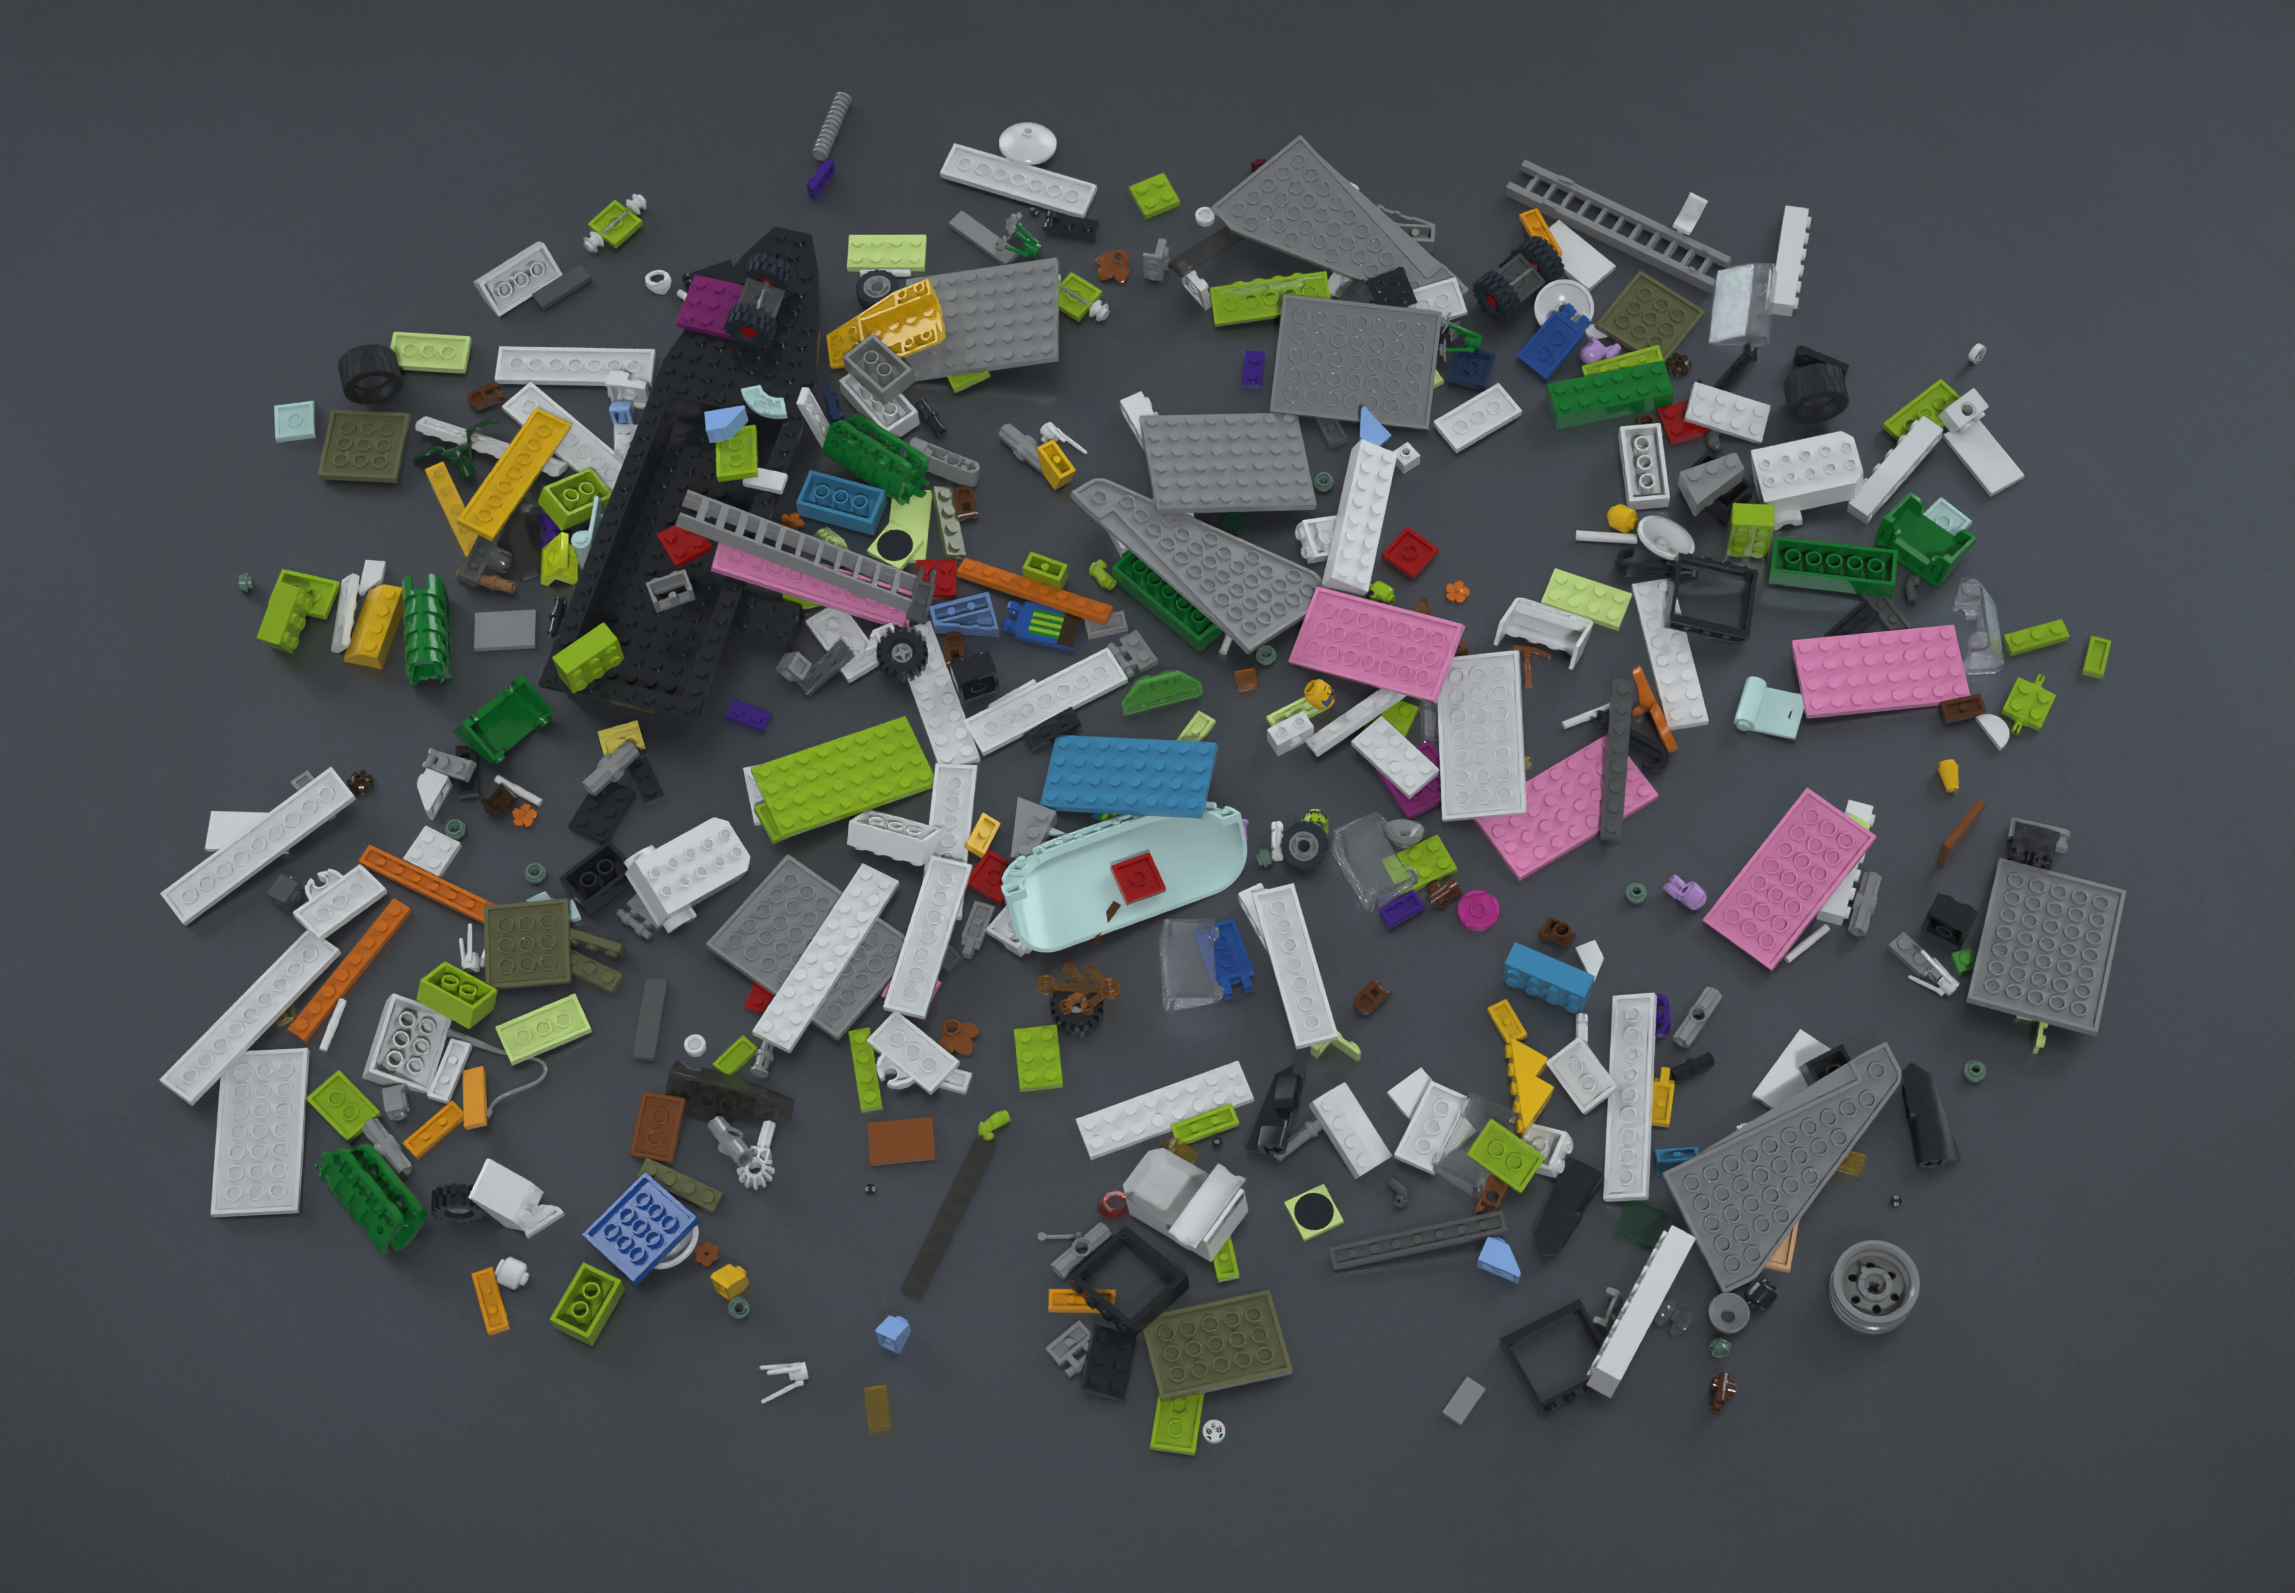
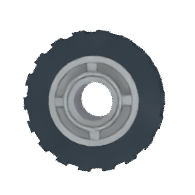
(875, 287)
(1295, 854)

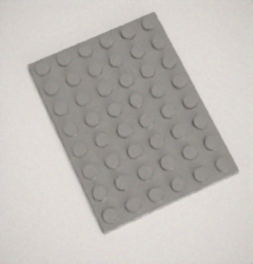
(993, 319)
(1355, 356)
(1227, 463)
(777, 926)
(2047, 947)

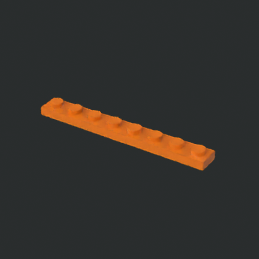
(1035, 591)
(424, 883)
(349, 970)

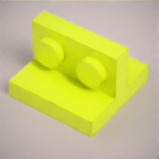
(559, 561)

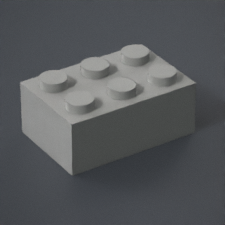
(878, 369)

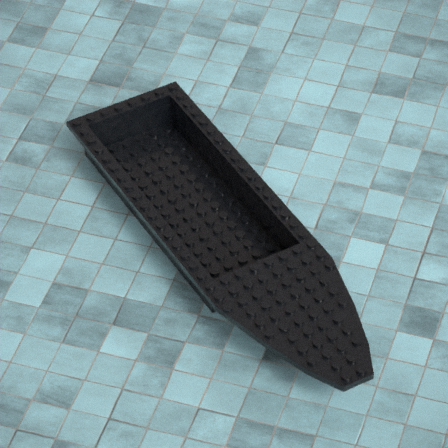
(677, 650)

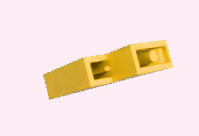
(451, 504)
(1529, 1091)

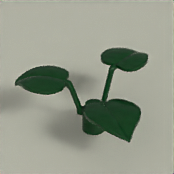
(462, 463)

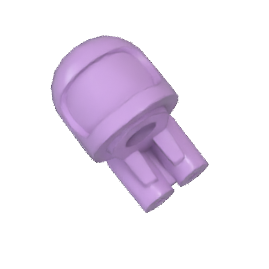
(1595, 351)
(1689, 894)

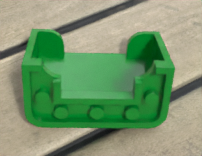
(1921, 542)
(504, 720)

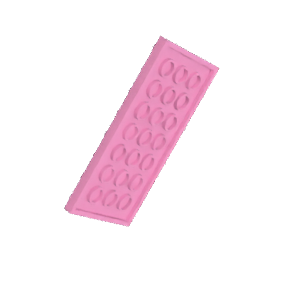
(1376, 644)
(1879, 671)
(1562, 810)
(1789, 879)

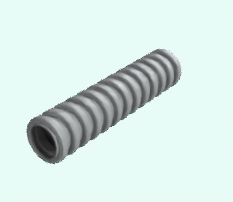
(831, 126)

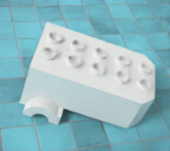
(1806, 475)
(687, 871)
(1186, 1201)

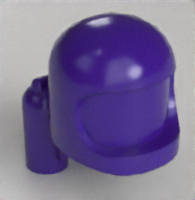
(550, 529)

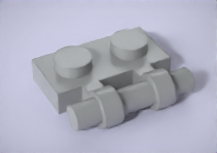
(1137, 650)
(638, 909)
(1068, 1345)

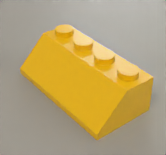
(376, 627)

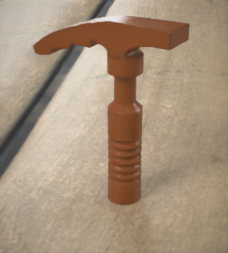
(1527, 651)

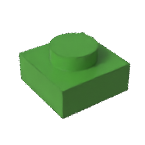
(1964, 961)

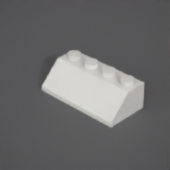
(518, 278)
(893, 837)
(1350, 1130)

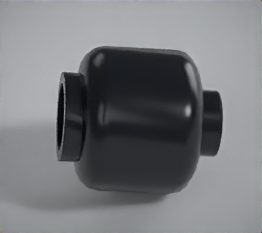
(1760, 1294)

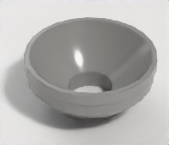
(1404, 832)
(1731, 1303)

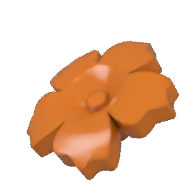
(793, 522)
(1457, 592)
(524, 816)

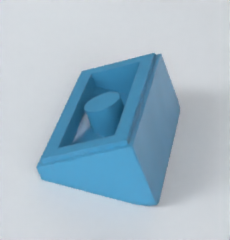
(1669, 1158)

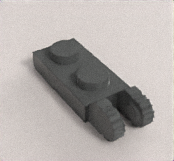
(922, 597)

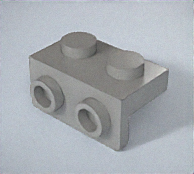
(1156, 264)

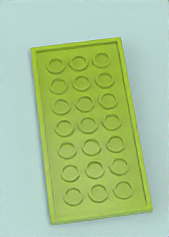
(843, 777)

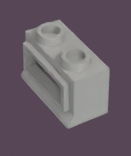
(667, 583)

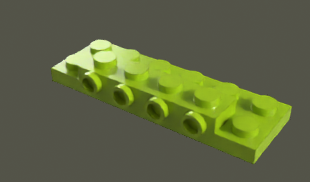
(1263, 298)

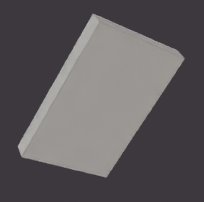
(505, 630)

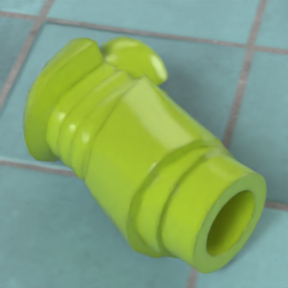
(1102, 577)
(995, 1121)

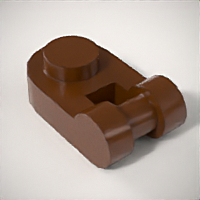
(478, 398)
(965, 497)
(954, 644)
(1366, 1003)

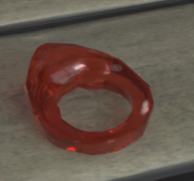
(1105, 1211)

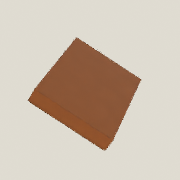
(1960, 832)
(658, 1127)
(901, 1141)

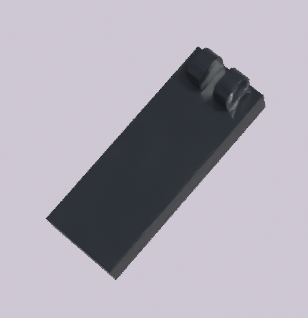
(715, 271)
(1854, 621)
(1052, 728)

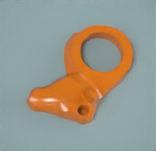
(1649, 705)

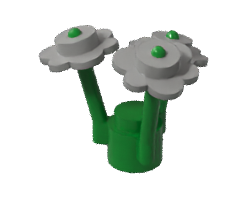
(1030, 244)
(1472, 339)

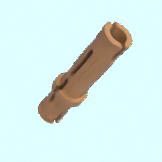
(494, 582)

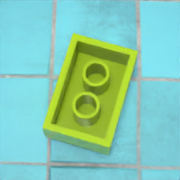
(573, 497)
(1750, 530)
(285, 617)
(588, 658)
(457, 995)
(587, 1304)

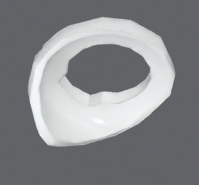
(661, 287)

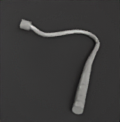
(486, 1046)

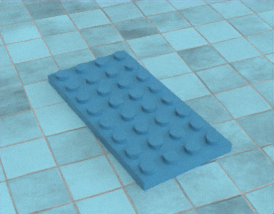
(1129, 776)

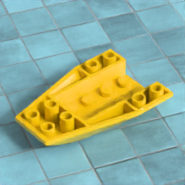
(903, 321)

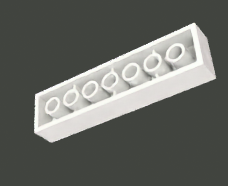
(1359, 519)
(1639, 1310)

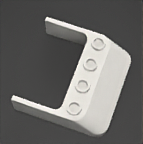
(1546, 626)

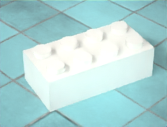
(896, 417)
(1644, 466)

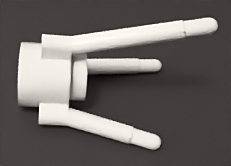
(1050, 432)
(470, 961)
(1947, 982)
(797, 1372)

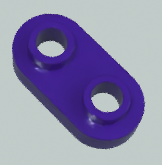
(1663, 1016)

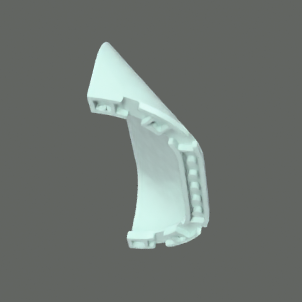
(1068, 885)

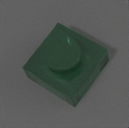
(1233, 523)

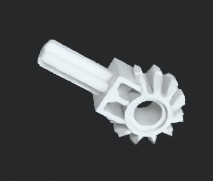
(761, 1160)

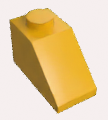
(1055, 464)
(730, 1281)

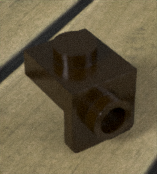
(499, 801)

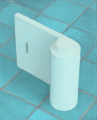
(583, 540)
(1768, 710)

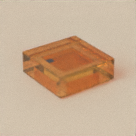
(1246, 680)

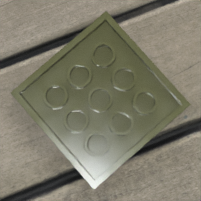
(1650, 316)
(364, 446)
(527, 944)

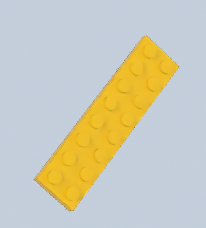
(514, 474)

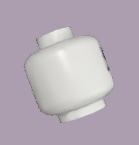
(511, 1273)

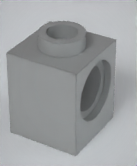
(793, 666)

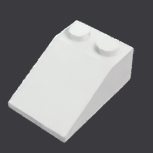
(505, 1195)

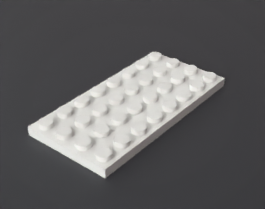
(1482, 738)
(261, 1134)

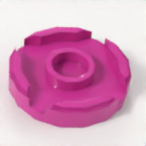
(1478, 910)

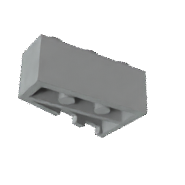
(1418, 229)
(1709, 481)
(1031, 827)

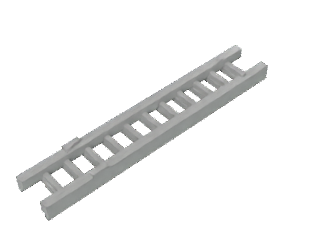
(1612, 237)
(802, 542)

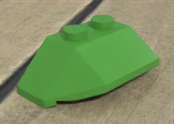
(1160, 690)

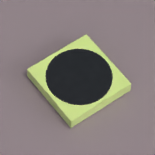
(895, 546)
(1313, 1212)

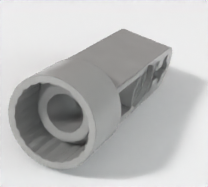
(948, 464)

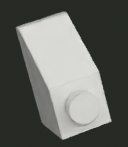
(433, 790)

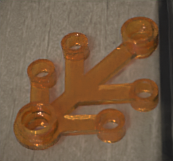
(1081, 988)

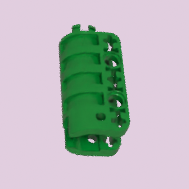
(874, 460)
(426, 630)
(373, 1197)

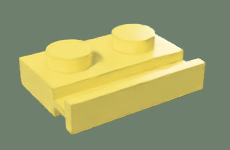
(613, 738)

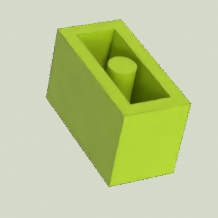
(1046, 570)

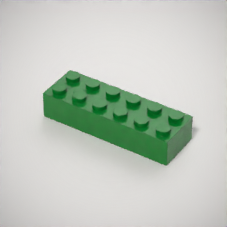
(1609, 394)
(1833, 567)
(1164, 602)

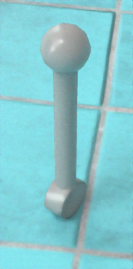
(1042, 1236)

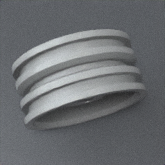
(1886, 1259)

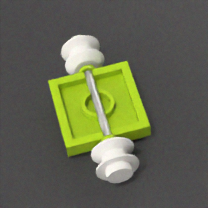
(615, 224)
(1079, 297)

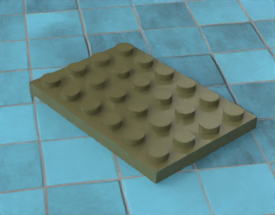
(1216, 1346)

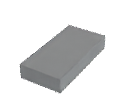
(1115, 624)
(1463, 1401)

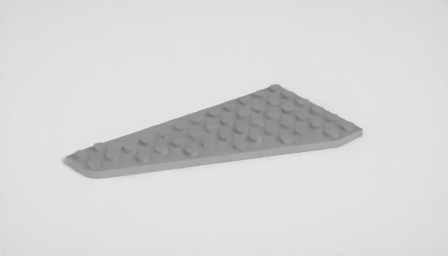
(1320, 217)
(1226, 578)
(1764, 1176)

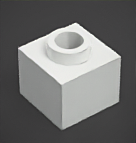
(1406, 458)

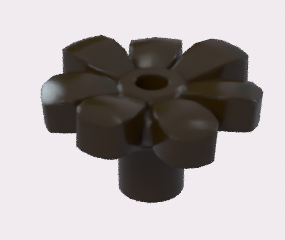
(1678, 364)
(360, 782)

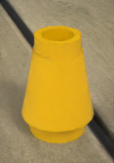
(1949, 774)

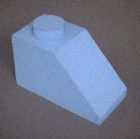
(622, 412)
(725, 423)
(1371, 429)
(1499, 1259)
(893, 1333)

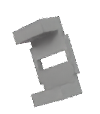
(1616, 1299)

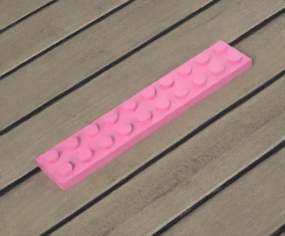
(778, 578)

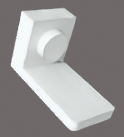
(1689, 214)

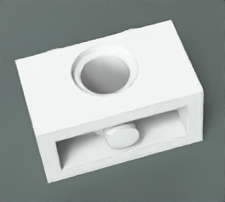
(1972, 404)
(1290, 733)

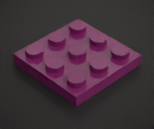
(708, 305)
(1427, 797)

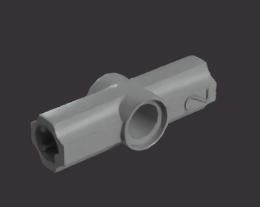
(1022, 446)
(610, 768)
(1864, 903)
(1703, 1007)
(730, 1141)
(387, 1147)
(1071, 1260)

